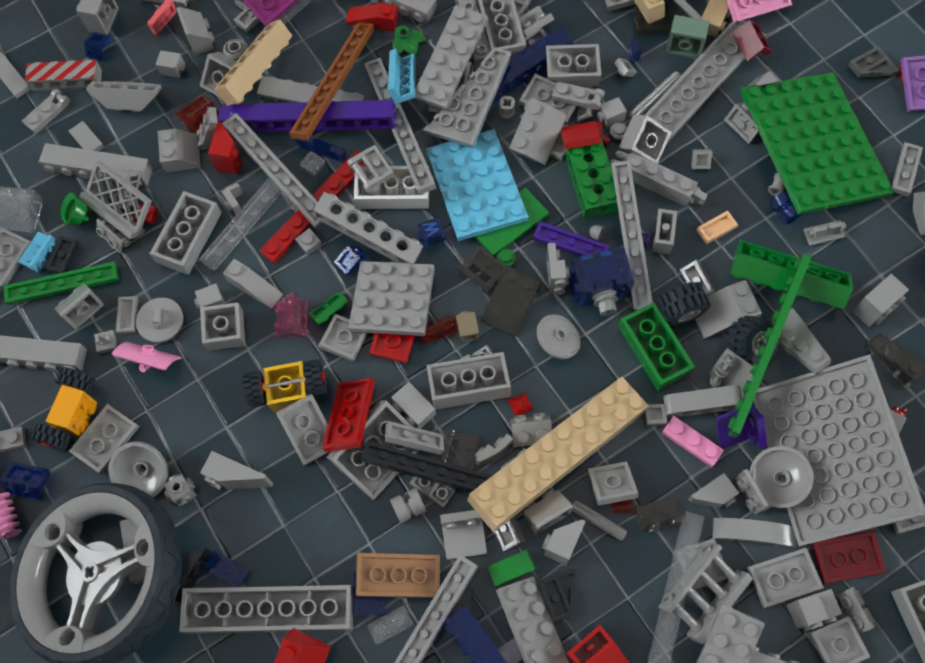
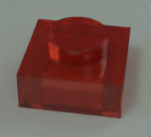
(622, 506)

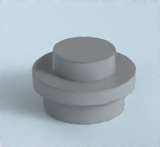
(618, 130)

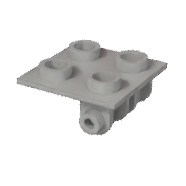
(730, 370)

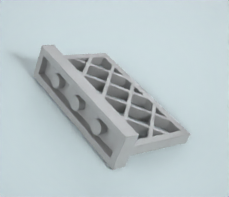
(111, 211)

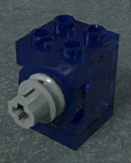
(601, 279)

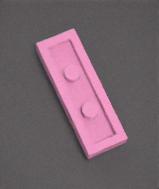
(692, 441)

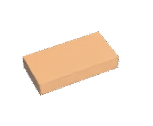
(717, 227)

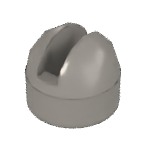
(597, 232)

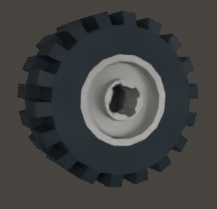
(683, 303)
(747, 337)

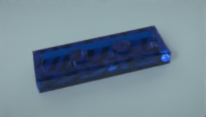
(323, 148)

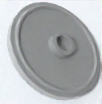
(159, 320)
(558, 336)

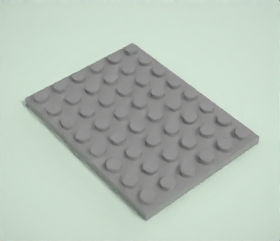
(852, 446)

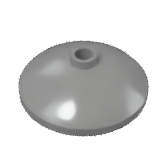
(782, 462)
(127, 469)

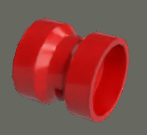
(152, 215)

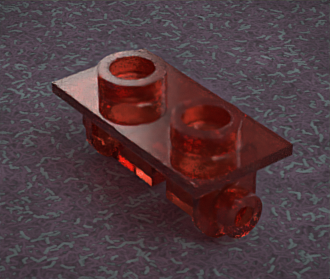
(444, 327)

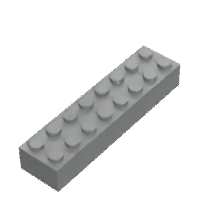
(266, 609)

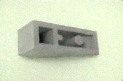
(252, 284)

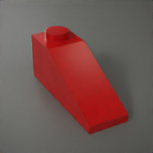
(382, 15)

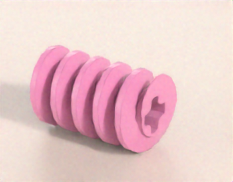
(7, 526)

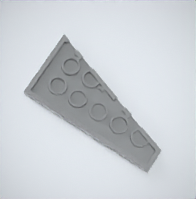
(471, 102)

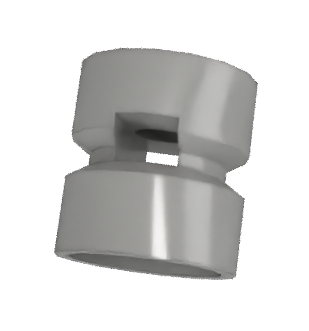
(408, 505)

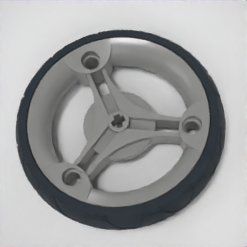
(95, 575)

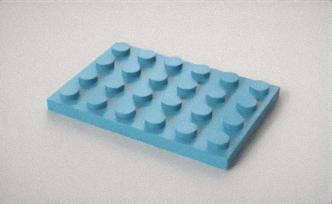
(477, 186)

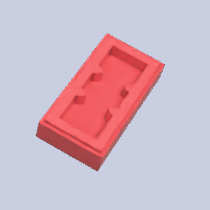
(162, 17)

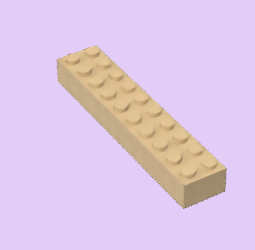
(556, 454)

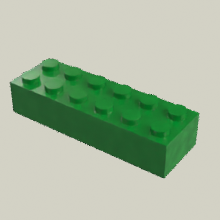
(774, 268)

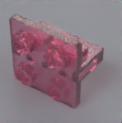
(291, 316)

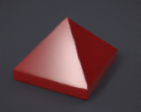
(520, 404)

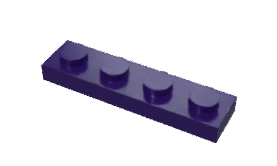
(567, 240)

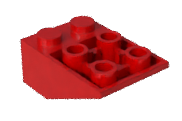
(596, 648)

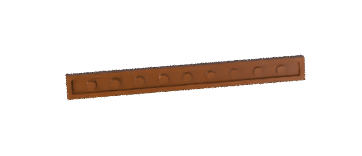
(331, 82)

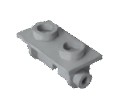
(825, 232)
(115, 240)
(851, 602)

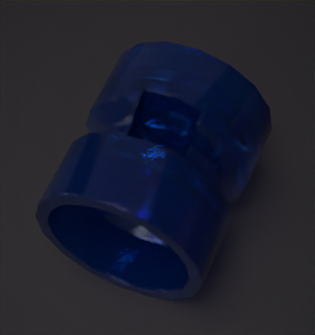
(783, 205)

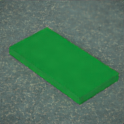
(500, 239)

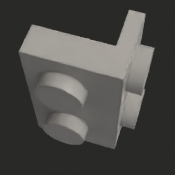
(529, 430)

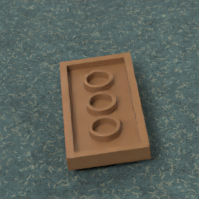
(397, 575)

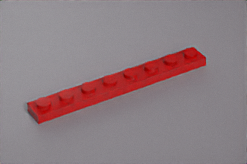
(298, 224)

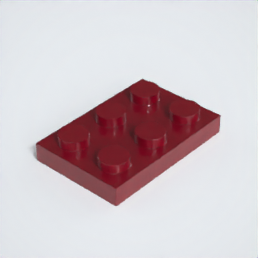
(848, 557)

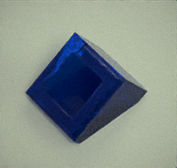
(634, 50)

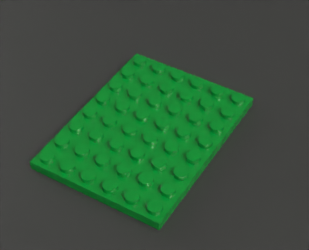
(816, 143)

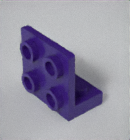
(753, 429)

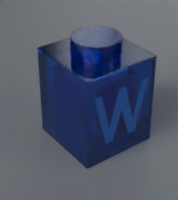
(430, 232)

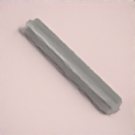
(655, 95)

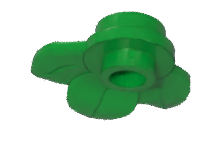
(409, 41)

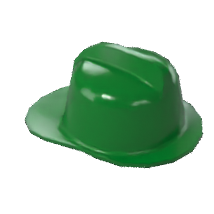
(73, 210)

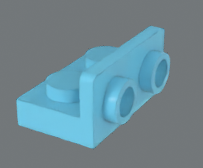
(38, 252)

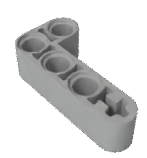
(702, 401)

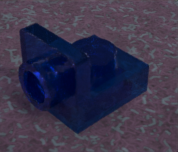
(95, 44)
(350, 259)

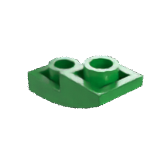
(511, 567)

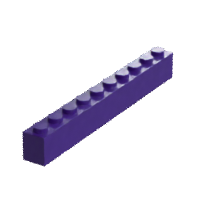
(338, 116)

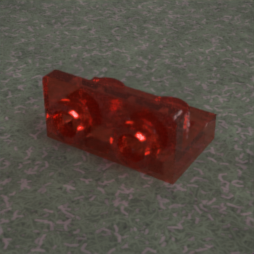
(193, 113)

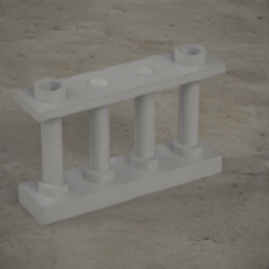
(727, 595)

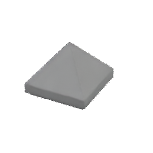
(584, 113)

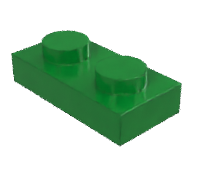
(323, 312)

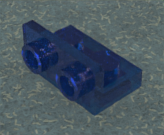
(24, 480)

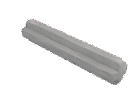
(598, 520)

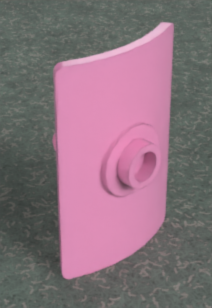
(145, 355)

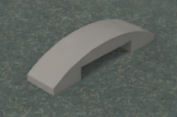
(754, 531)

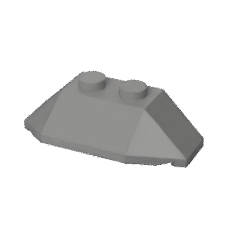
(123, 95)

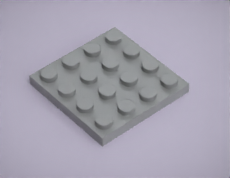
(392, 298)

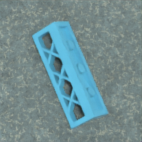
(397, 78)

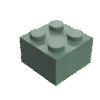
(687, 36)

